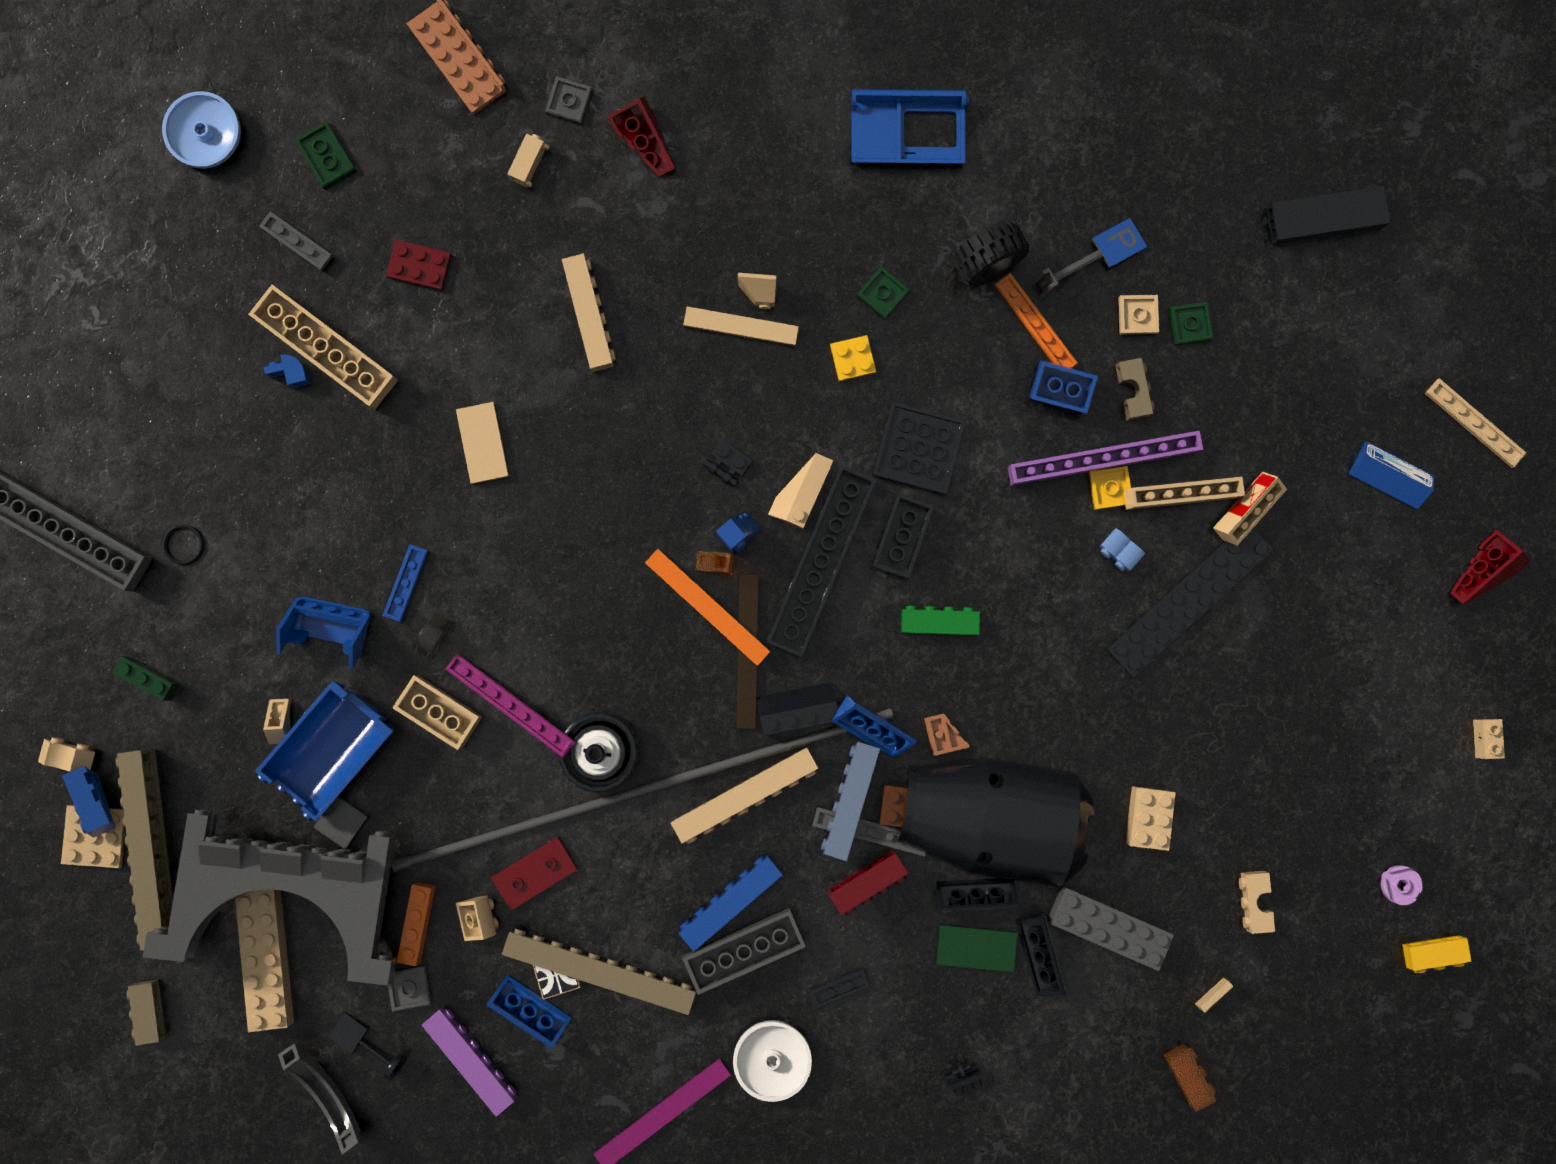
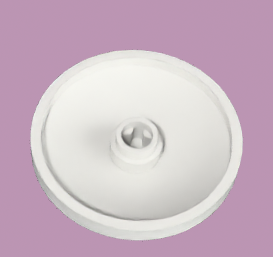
(772, 1061)

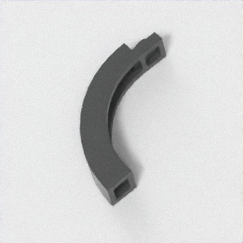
(327, 1095)

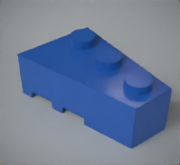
(738, 532)

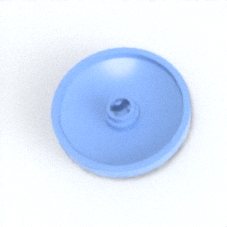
(201, 129)

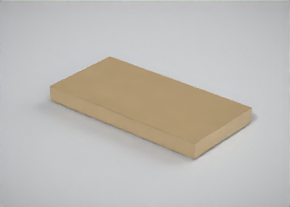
(482, 443)

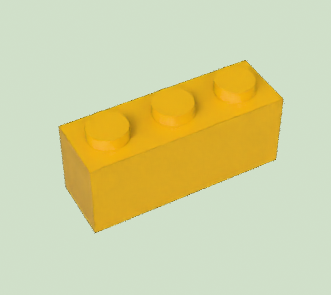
(1437, 953)

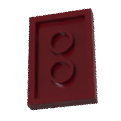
(418, 265)

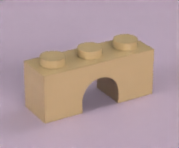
(1253, 885)

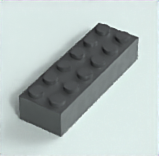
(1110, 928)
(743, 951)

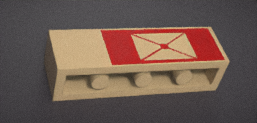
(1250, 508)

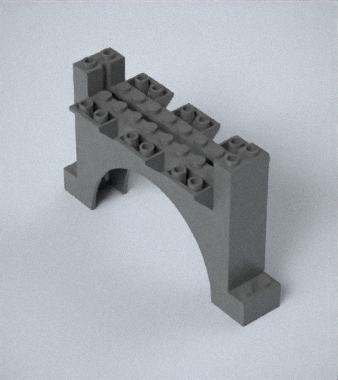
(222, 868)

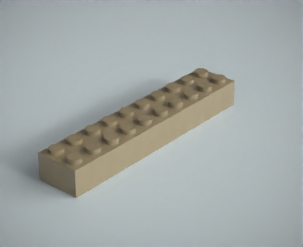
(145, 840)

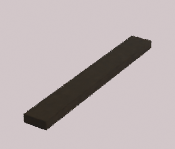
(746, 668)

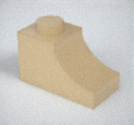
(277, 720)

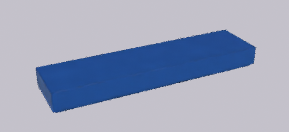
(405, 583)

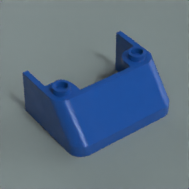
(324, 621)

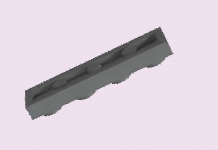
(296, 241)

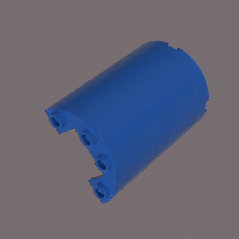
(325, 749)

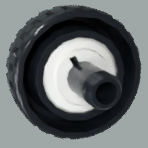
(603, 752)

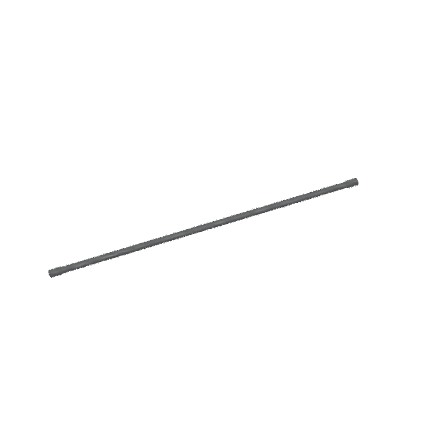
(409, 861)

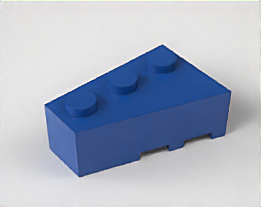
(89, 801)

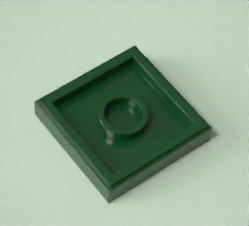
(883, 292)
(1191, 323)

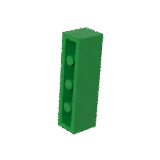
(940, 622)

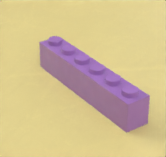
(470, 1061)

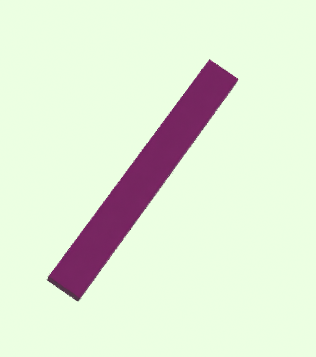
(510, 705)
(663, 1113)

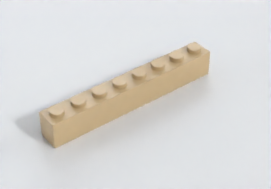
(744, 795)

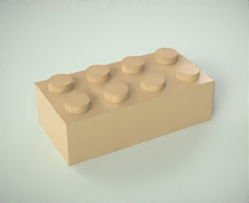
(437, 712)

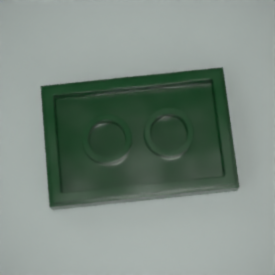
(325, 155)

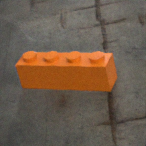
(416, 924)

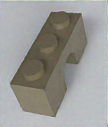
(1134, 372)

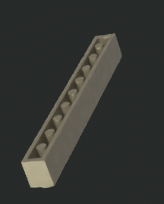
(599, 972)

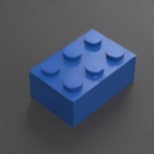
(1063, 386)

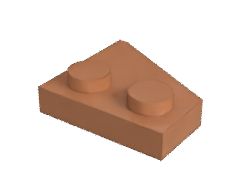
(943, 736)

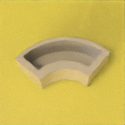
(65, 755)

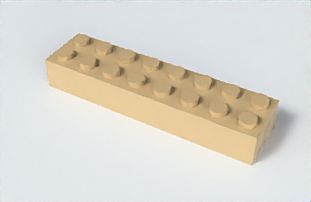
(323, 347)
(264, 960)

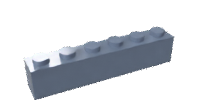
(851, 801)

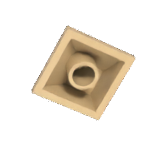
(759, 289)

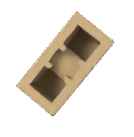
(1488, 738)

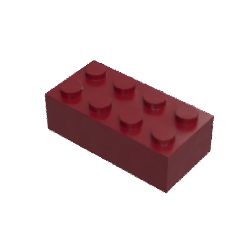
(867, 882)

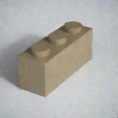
(146, 1012)

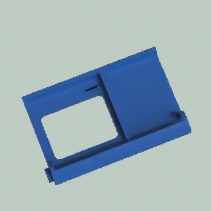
(879, 125)

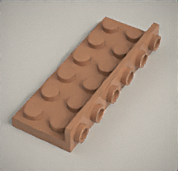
(457, 56)

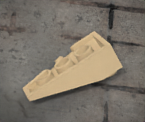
(800, 494)

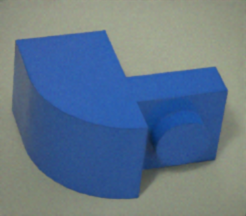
(293, 369)

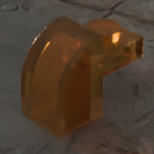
(715, 562)

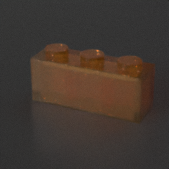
(1190, 1077)

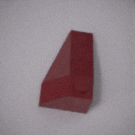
(641, 131)
(1493, 565)

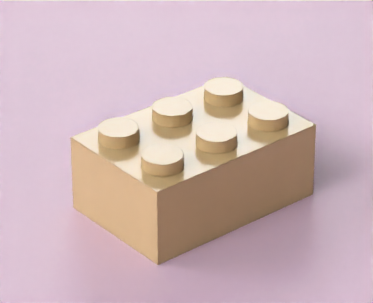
(1150, 818)

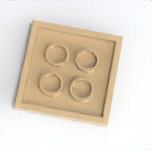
(99, 851)

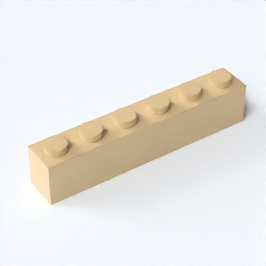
(588, 313)
(1184, 493)

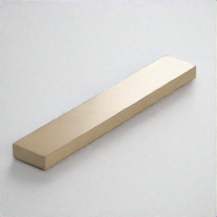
(741, 326)
(1475, 423)

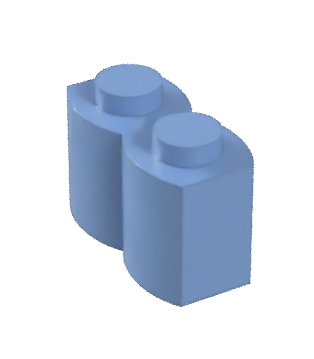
(1122, 550)

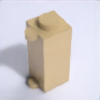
(527, 160)

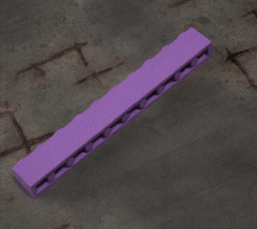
(1105, 458)

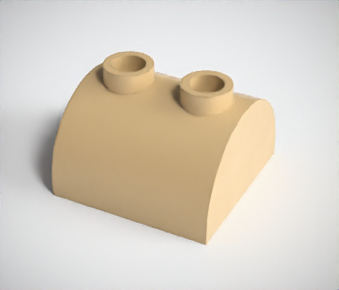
(477, 918)

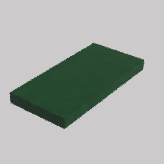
(976, 948)

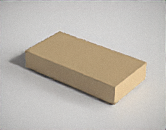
(1214, 995)

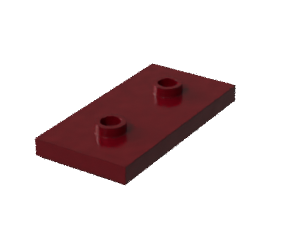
(534, 873)

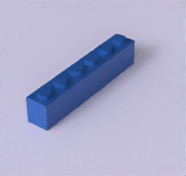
(730, 903)

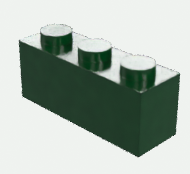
(146, 678)

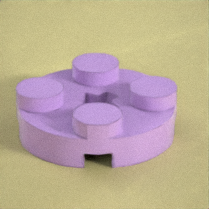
(1392, 877)

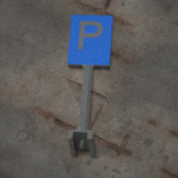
(1112, 245)

